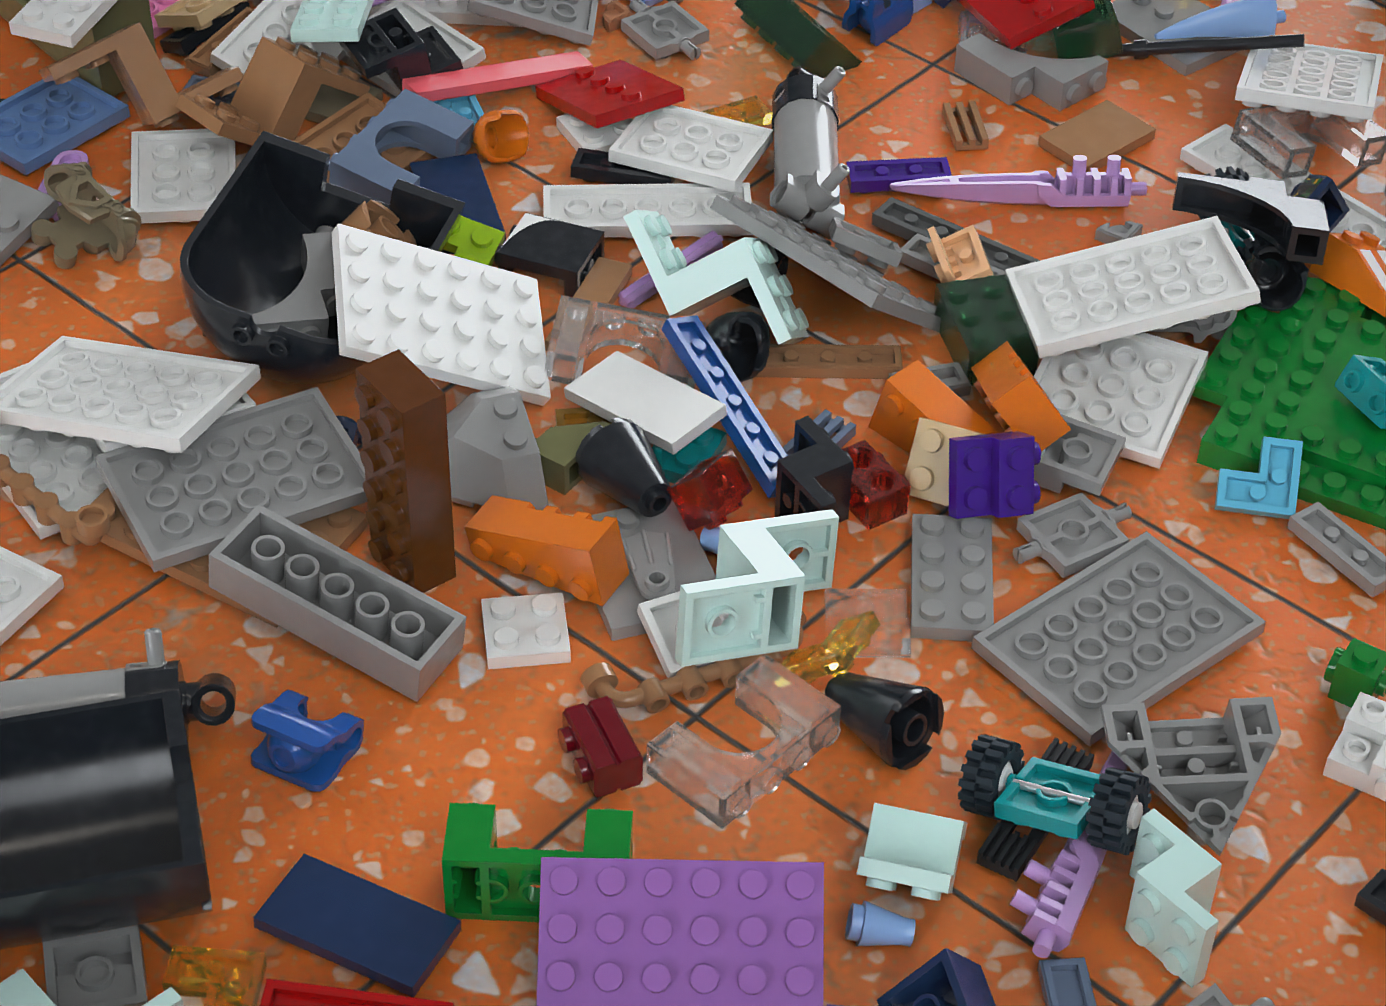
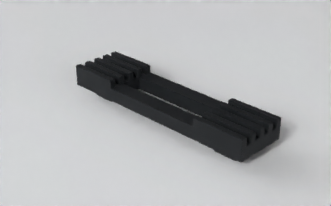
(1008, 852)

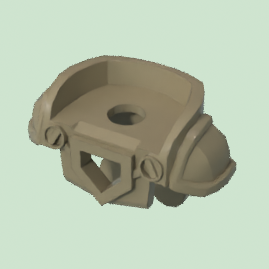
(83, 218)

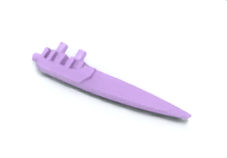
(1036, 188)
(1062, 890)

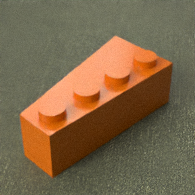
(917, 394)
(1017, 397)
(551, 547)

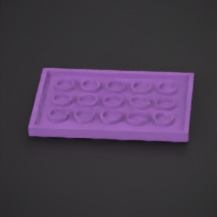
(680, 933)

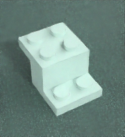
(912, 851)
(1173, 898)

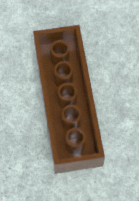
(406, 471)

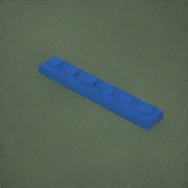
(717, 380)

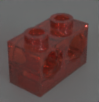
(876, 487)

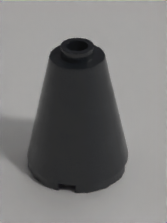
(624, 467)
(888, 716)

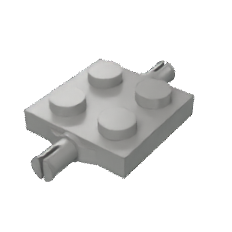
(664, 30)
(1071, 534)

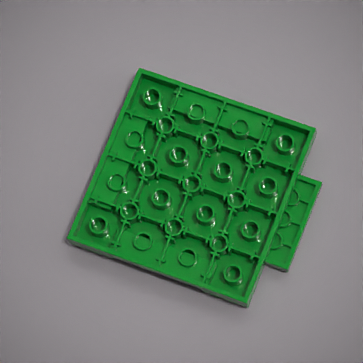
(1279, 382)

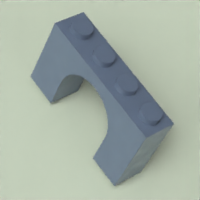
(402, 123)

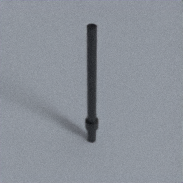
(1142, 48)

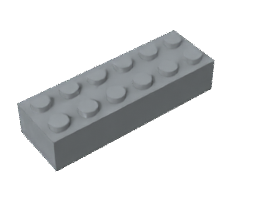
(337, 602)

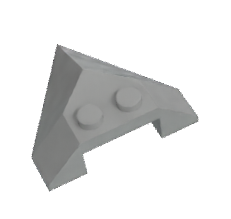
(494, 450)
(1201, 764)

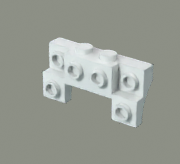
(1361, 748)

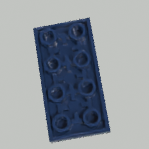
(463, 180)
(358, 924)

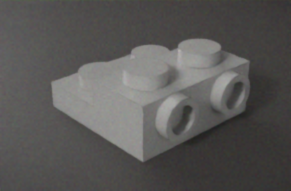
(1079, 458)
(96, 969)

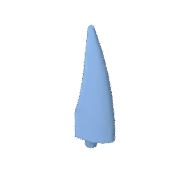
(1232, 20)

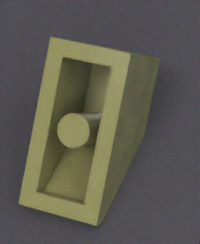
(558, 454)

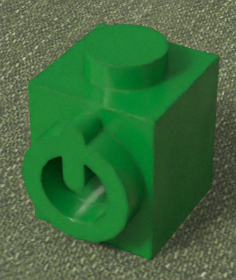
(1356, 671)

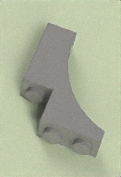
(1016, 75)
(313, 299)

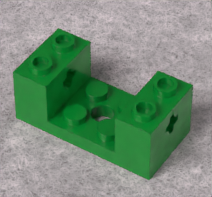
(496, 881)

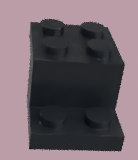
(395, 48)
(814, 475)

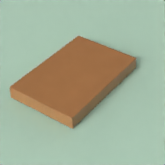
(1097, 134)

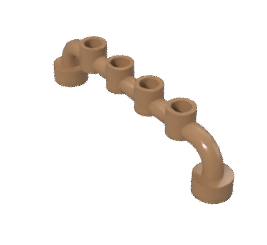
(76, 527)
(601, 681)

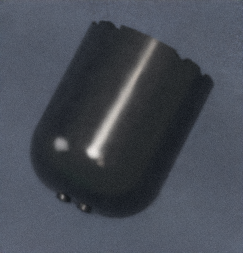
(250, 254)
(98, 820)

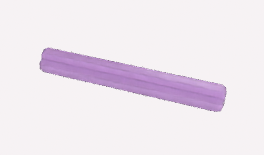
(645, 286)

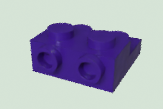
(993, 475)

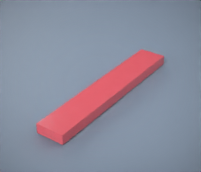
(495, 76)

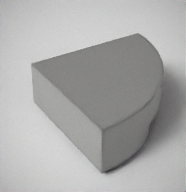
(1109, 234)

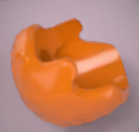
(501, 136)

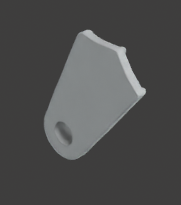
(651, 561)

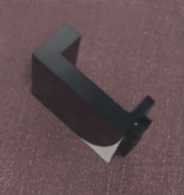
(551, 250)

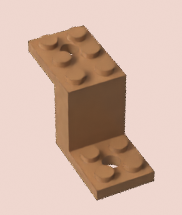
(140, 74)
(273, 92)

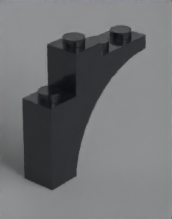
(1261, 206)

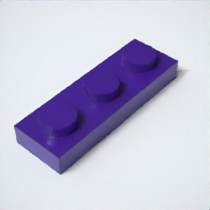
(879, 174)

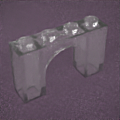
(1284, 144)
(589, 325)
(729, 783)

